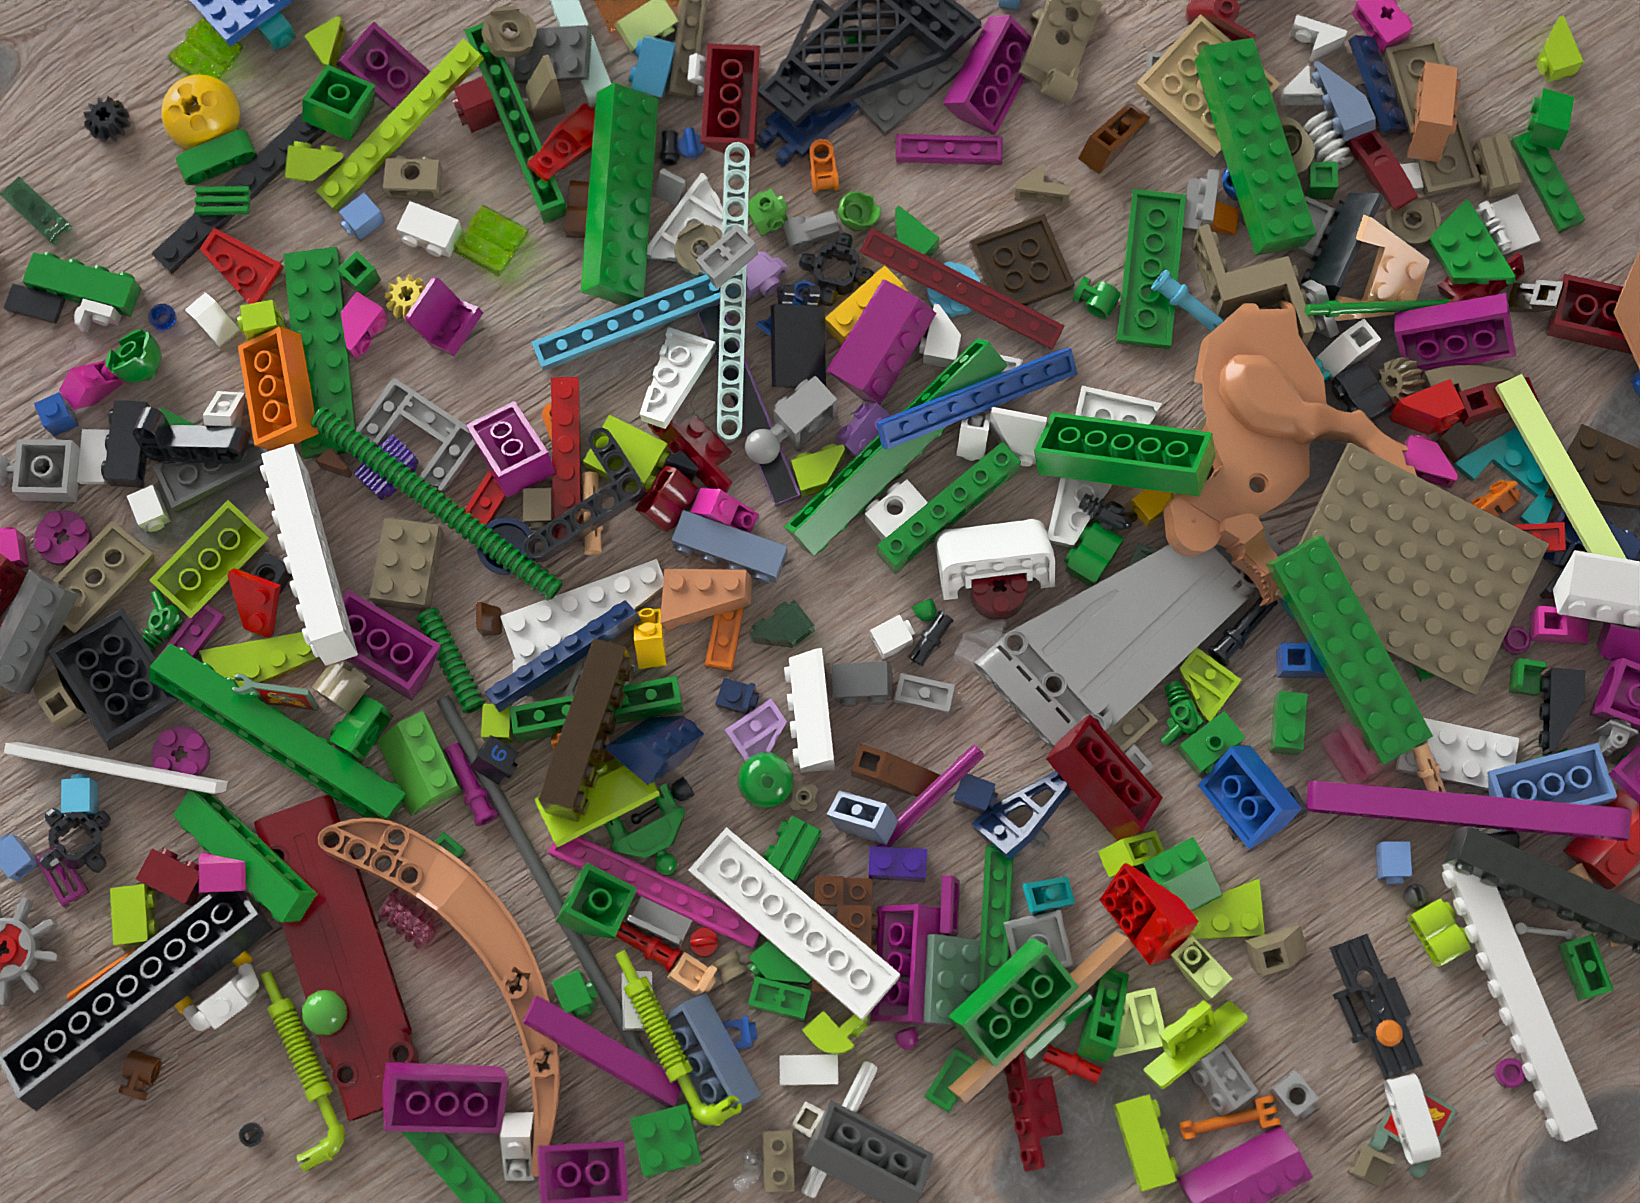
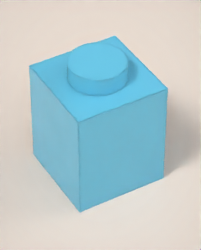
(79, 795)

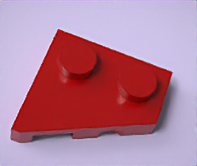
(255, 601)

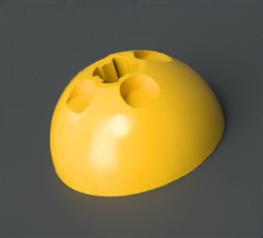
(212, 117)

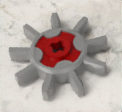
(24, 950)

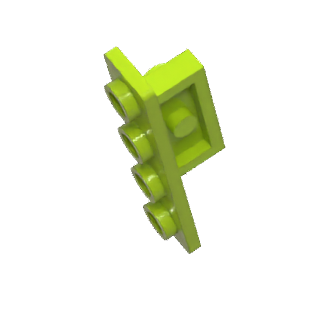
(1193, 1039)

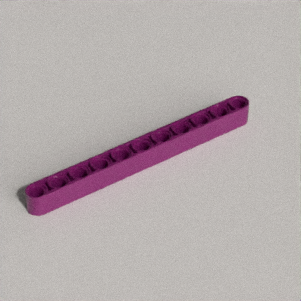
(1469, 810)

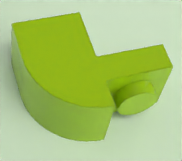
(830, 1038)

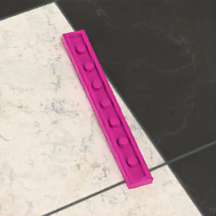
(660, 889)

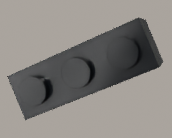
(124, 459)

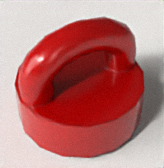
(704, 942)

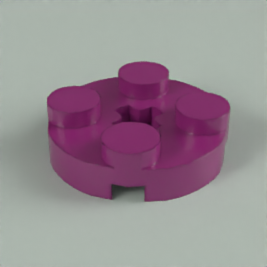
(54, 524)
(181, 737)

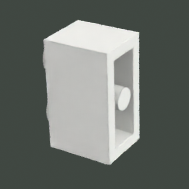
(429, 230)

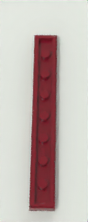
(961, 289)

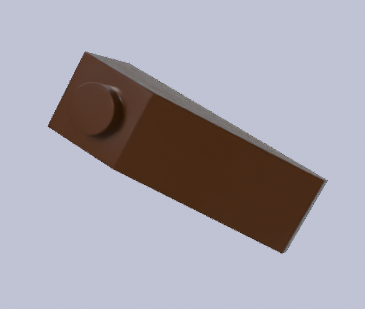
(1113, 137)

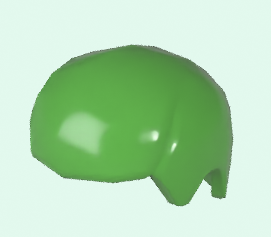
(858, 211)
(324, 1012)

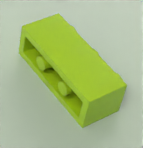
(1146, 1142)

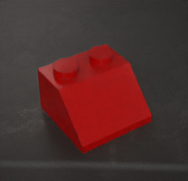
(1430, 409)

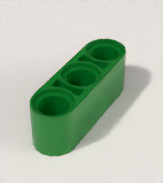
(215, 157)

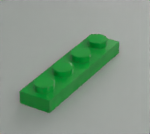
(1548, 183)

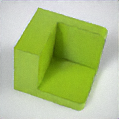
(496, 724)

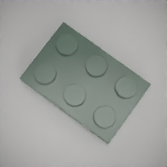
(950, 976)

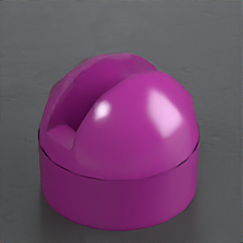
(907, 1038)

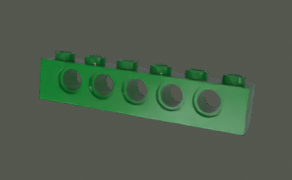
(948, 507)

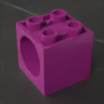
(1619, 693)

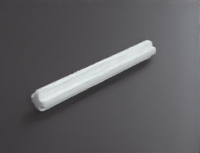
(853, 1101)

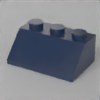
(656, 746)

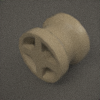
(730, 967)

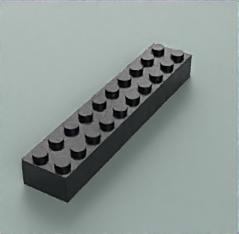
(132, 995)

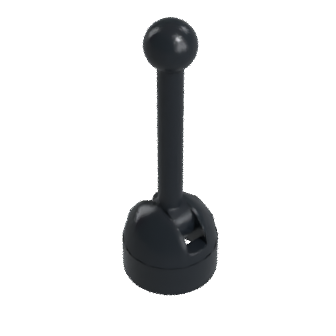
(680, 791)

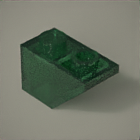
(783, 628)

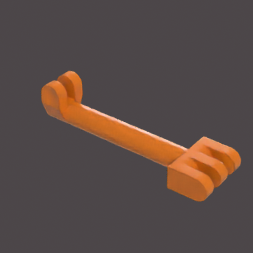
(1259, 1113)

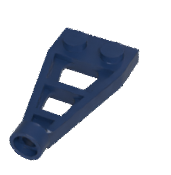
(1003, 833)

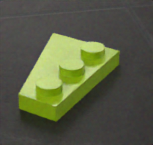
(1232, 915)

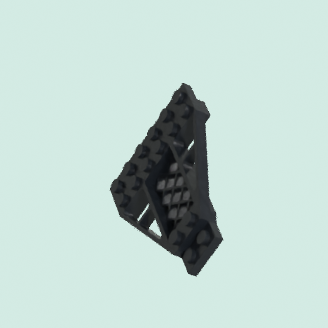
(799, 91)

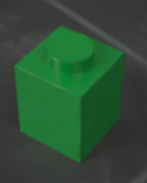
(359, 273)

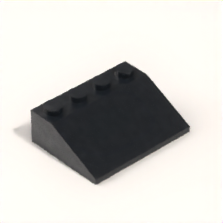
(110, 678)

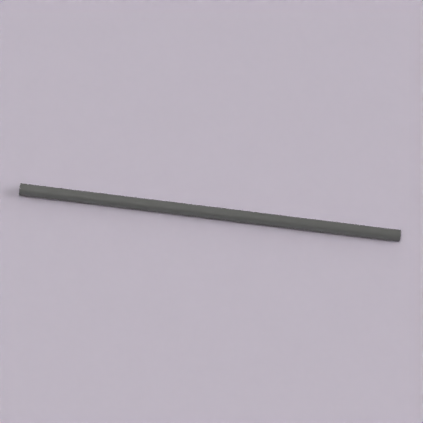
(542, 878)

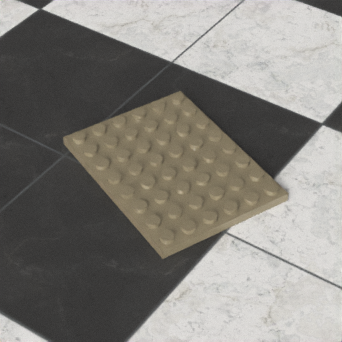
(1425, 565)

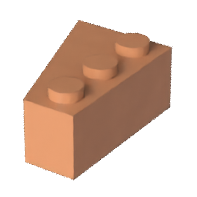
(1434, 111)
(700, 593)

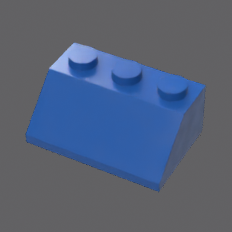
(1249, 795)

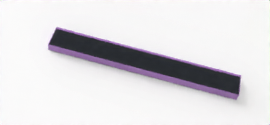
(754, 415)

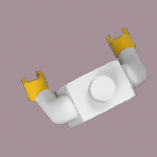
(225, 1000)

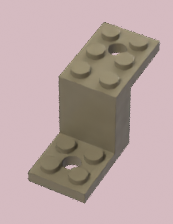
(1257, 284)

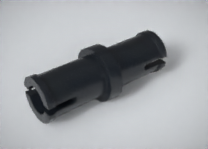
(930, 638)

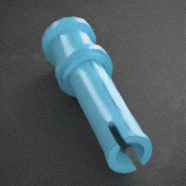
(1179, 295)

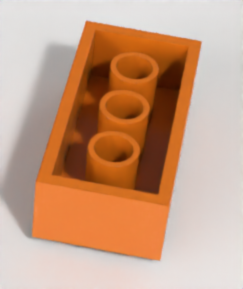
(277, 389)

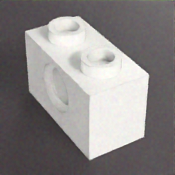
(901, 495)

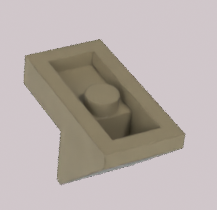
(1036, 190)

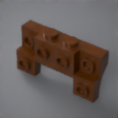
(853, 906)

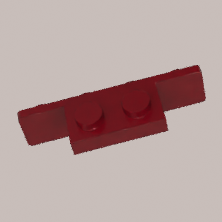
(1472, 290)
(700, 446)
(1033, 1110)

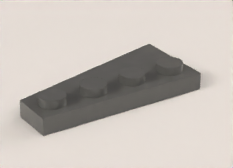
(193, 481)

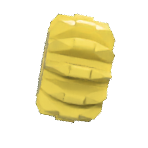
(396, 298)

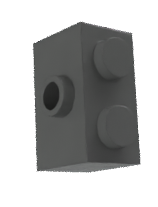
(862, 683)

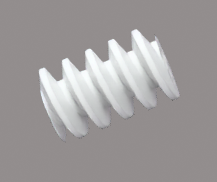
(1324, 138)

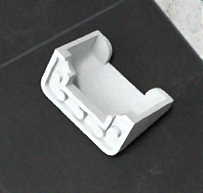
(994, 552)

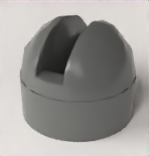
(1410, 896)

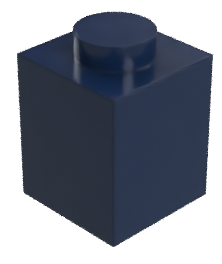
(975, 794)

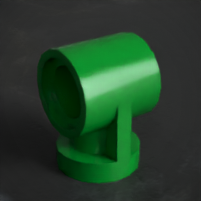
(1099, 299)

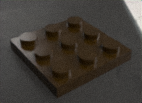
(1023, 261)

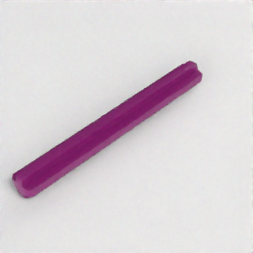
(935, 792)

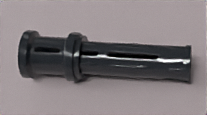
(1235, 637)

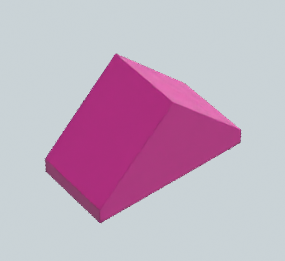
(221, 874)

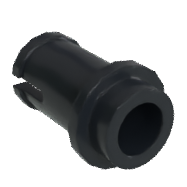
(669, 154)

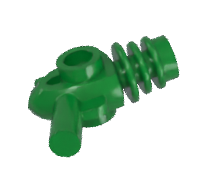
(162, 621)
(1183, 713)

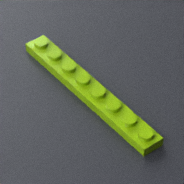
(400, 124)

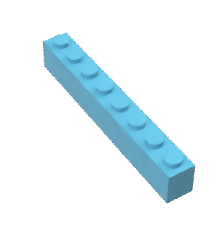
(628, 321)

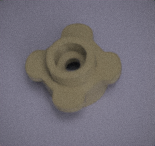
(808, 804)

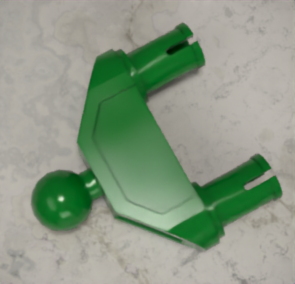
(653, 837)

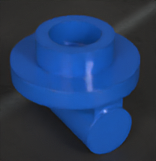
(689, 144)

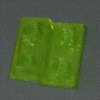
(204, 52)
(491, 240)

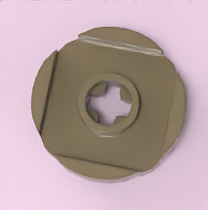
(517, 22)
(1419, 234)
(686, 245)

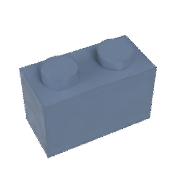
(862, 817)

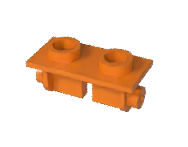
(1500, 495)

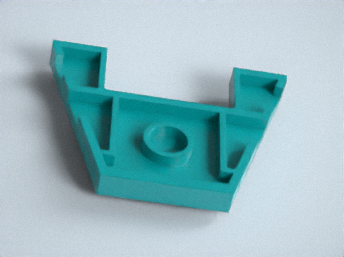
(1515, 460)

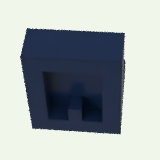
(737, 696)

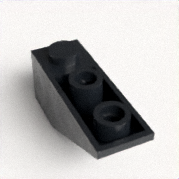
(1562, 699)

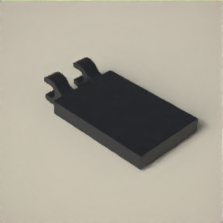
(797, 338)

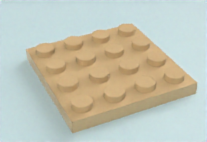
(1176, 87)

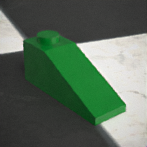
(1104, 1017)

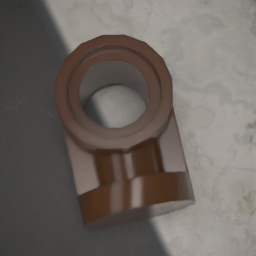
(141, 1071)

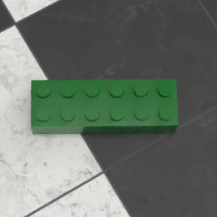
(1125, 453)

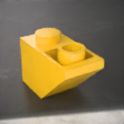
(649, 639)

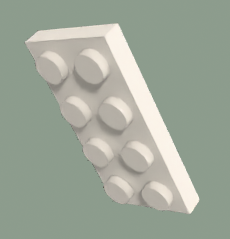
(1464, 753)

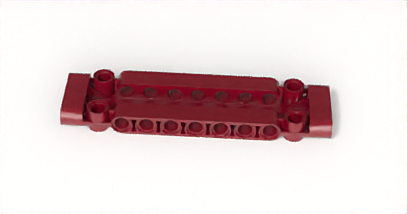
(341, 951)

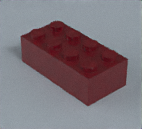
(1588, 314)

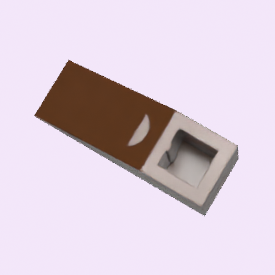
(891, 771)

